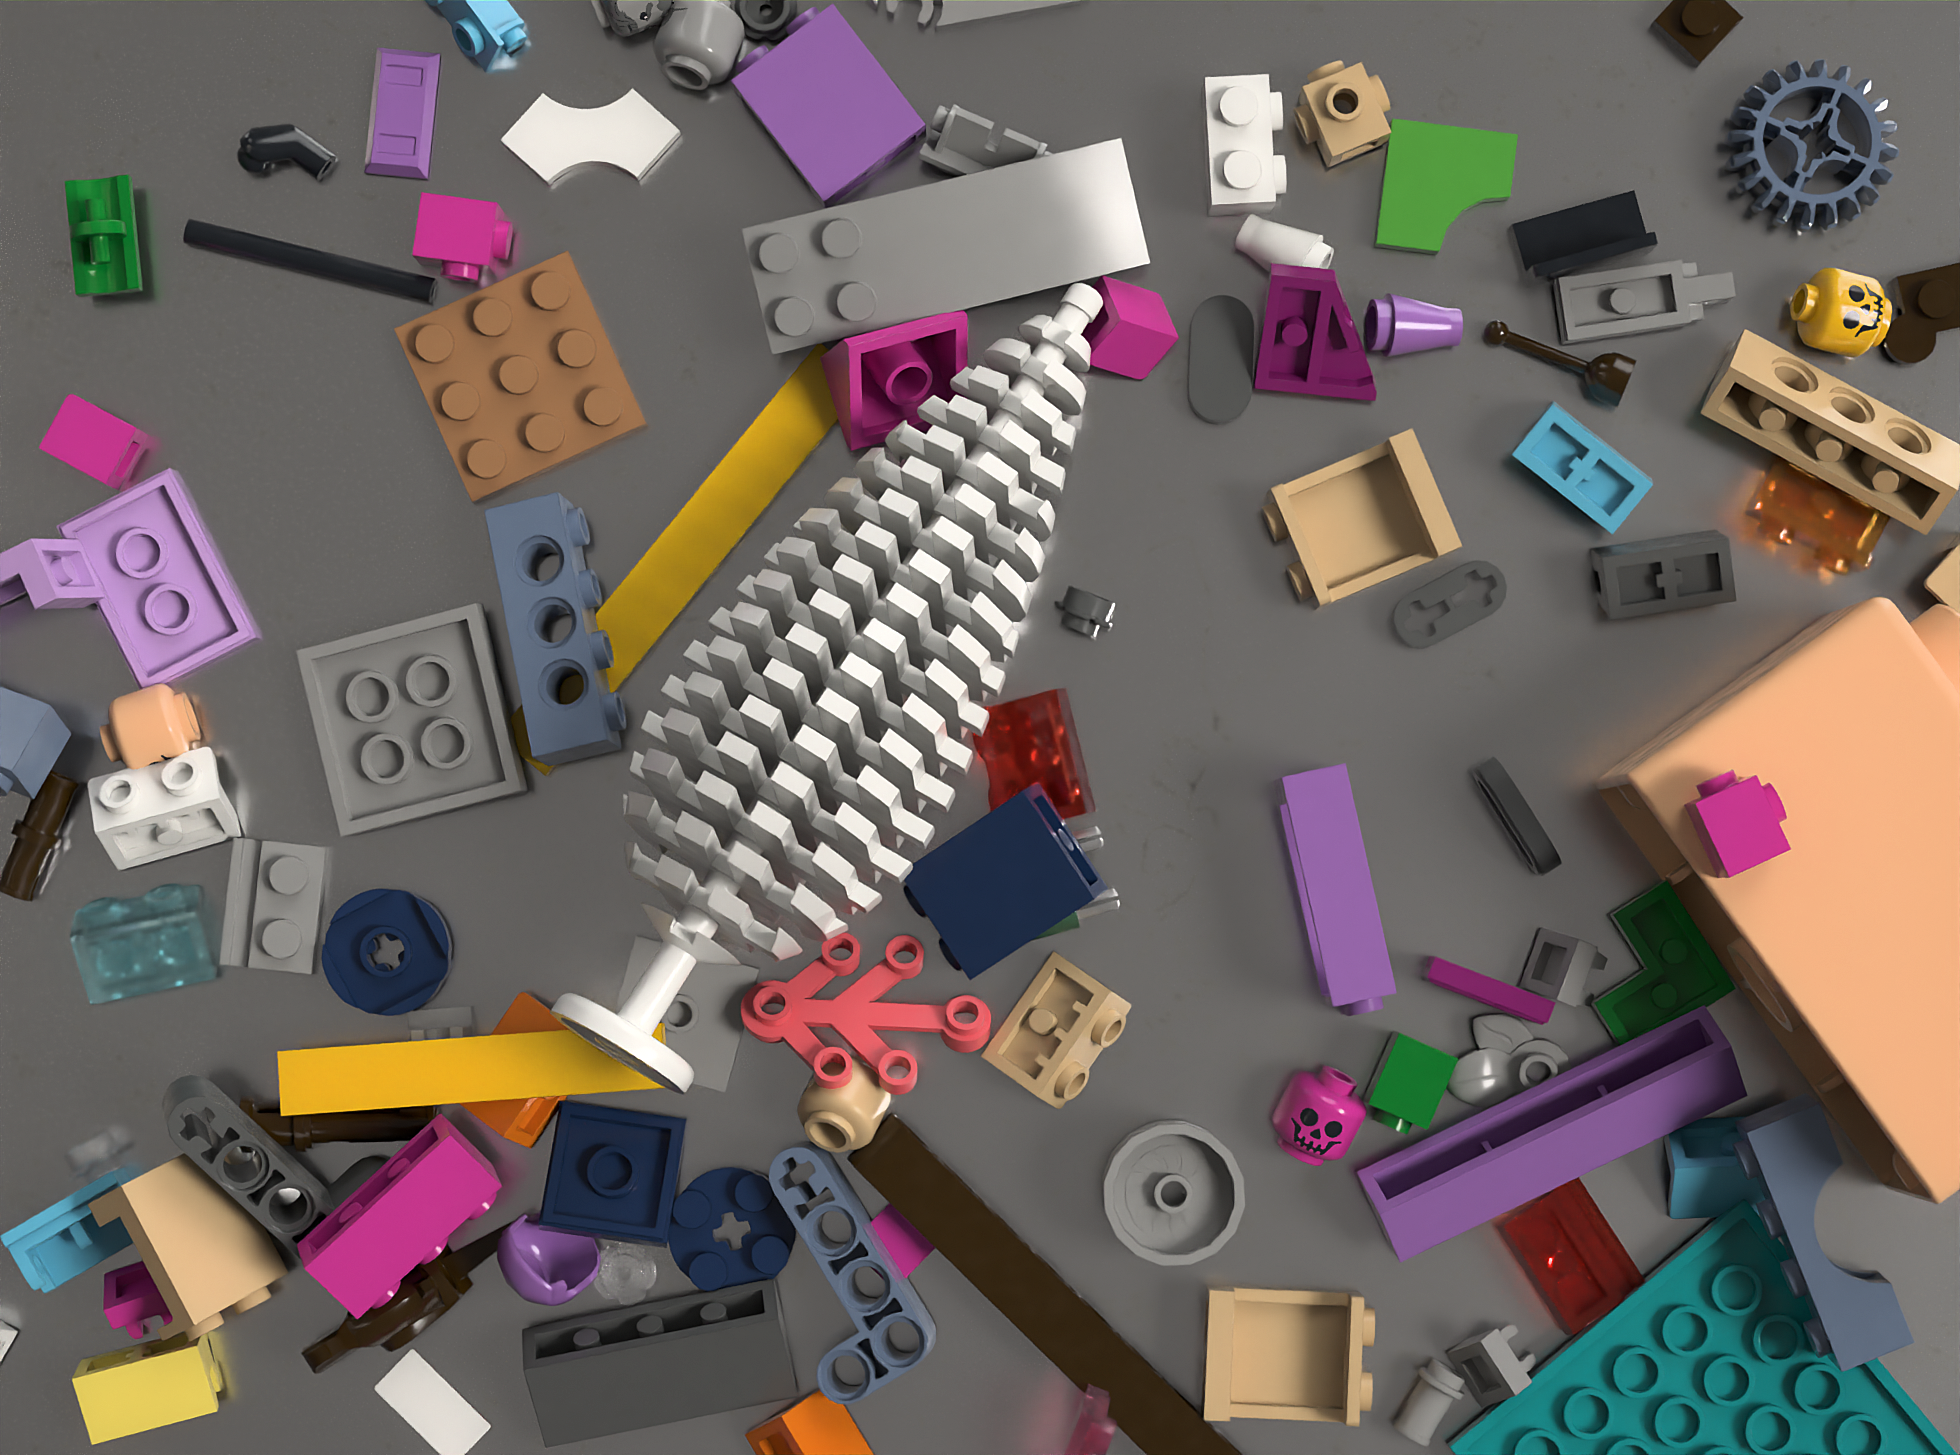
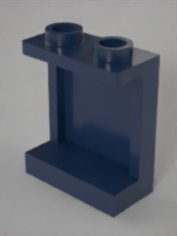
(1002, 882)

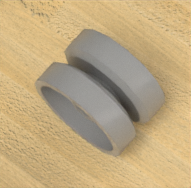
(1211, 1192)

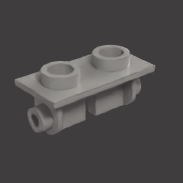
(962, 147)

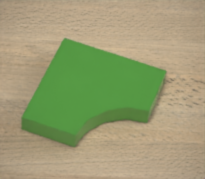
(1435, 177)

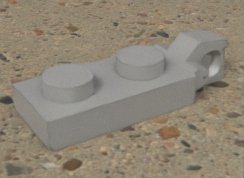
(1636, 299)

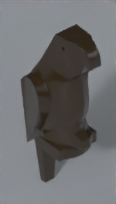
(420, 1300)

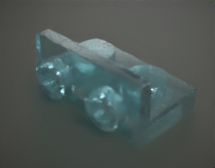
(142, 943)

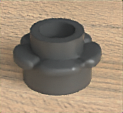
(771, 25)
(1085, 610)

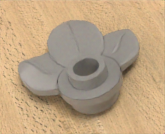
(1500, 1063)

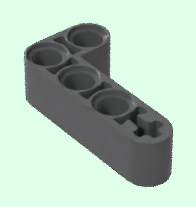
(265, 1172)

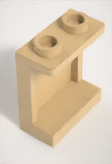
(1361, 521)
(194, 1244)
(1285, 1354)

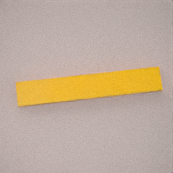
(450, 1072)

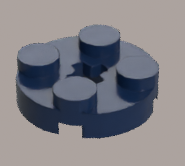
(352, 939)
(700, 1211)

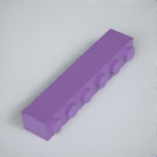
(1553, 1133)

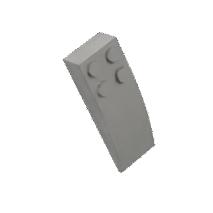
(946, 246)

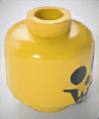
(1841, 312)

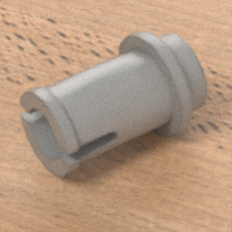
(1429, 1402)

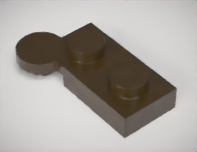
(1928, 307)

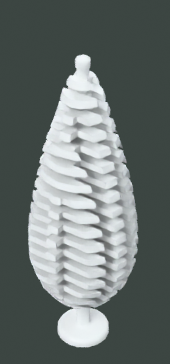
(846, 682)

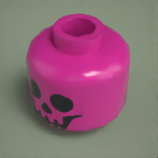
(1319, 1116)

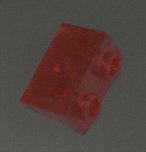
(1036, 743)

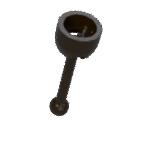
(1604, 375)

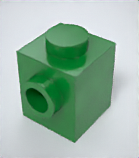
(1409, 1083)

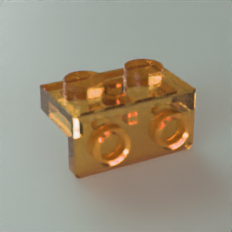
(1817, 515)

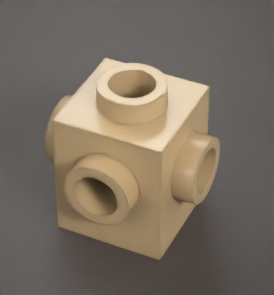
(1336, 133)

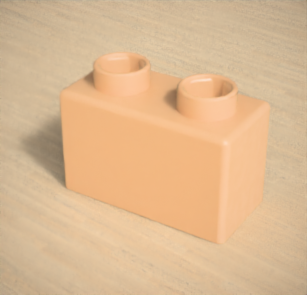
(1858, 924)

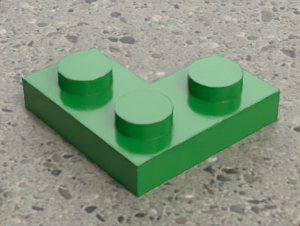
(1677, 967)

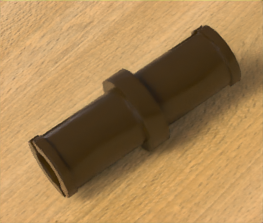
(37, 836)

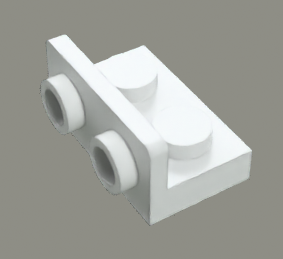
(162, 809)

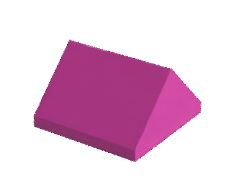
(892, 372)

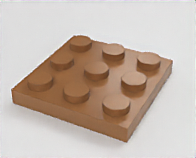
(520, 377)

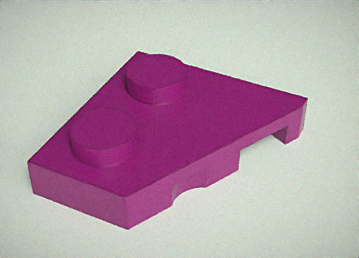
(1310, 337)

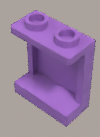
(828, 104)

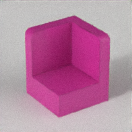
(1129, 329)
(93, 441)

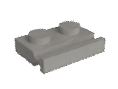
(274, 906)

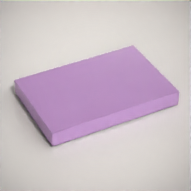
(160, 581)

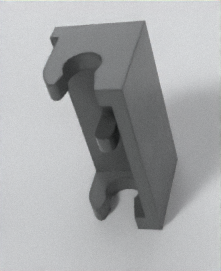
(1664, 574)

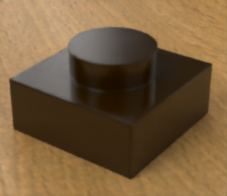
(1696, 26)

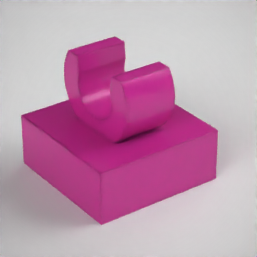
(132, 1297)

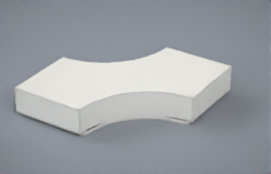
(563, 138)

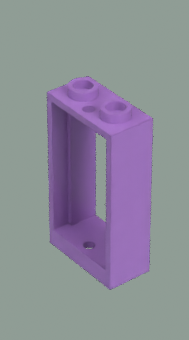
(1335, 889)

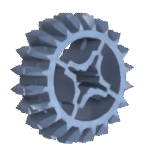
(1787, 138)

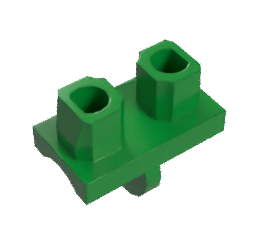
(103, 236)

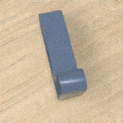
(839, 1265)

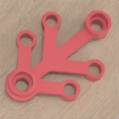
(857, 1014)

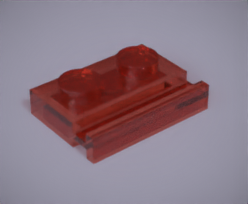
(1571, 1255)

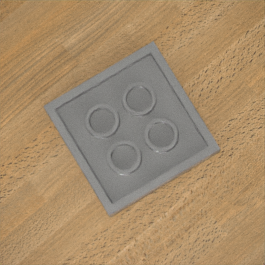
(411, 720)

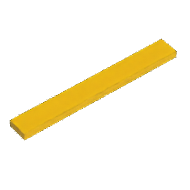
(707, 528)

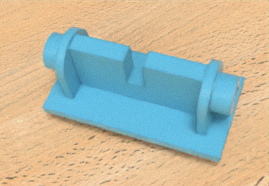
(483, 27)

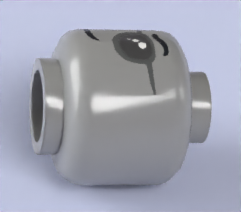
(698, 42)

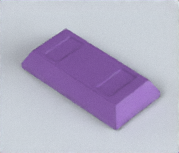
(402, 113)

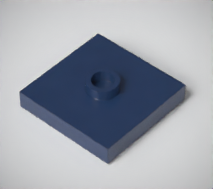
(612, 1174)

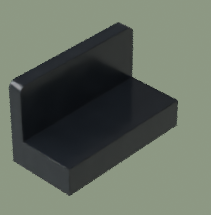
(1581, 239)

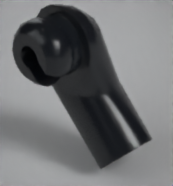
(283, 142)

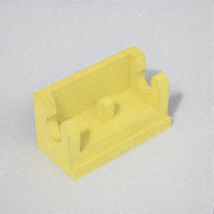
(146, 1386)

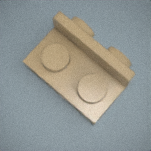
(1057, 1031)

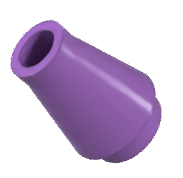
(1408, 325)

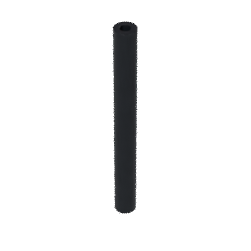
(309, 260)

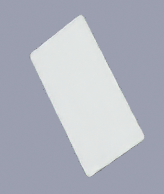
(432, 1406)

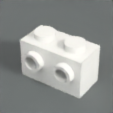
(1239, 145)

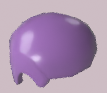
(546, 1264)

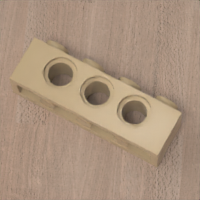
(1835, 432)

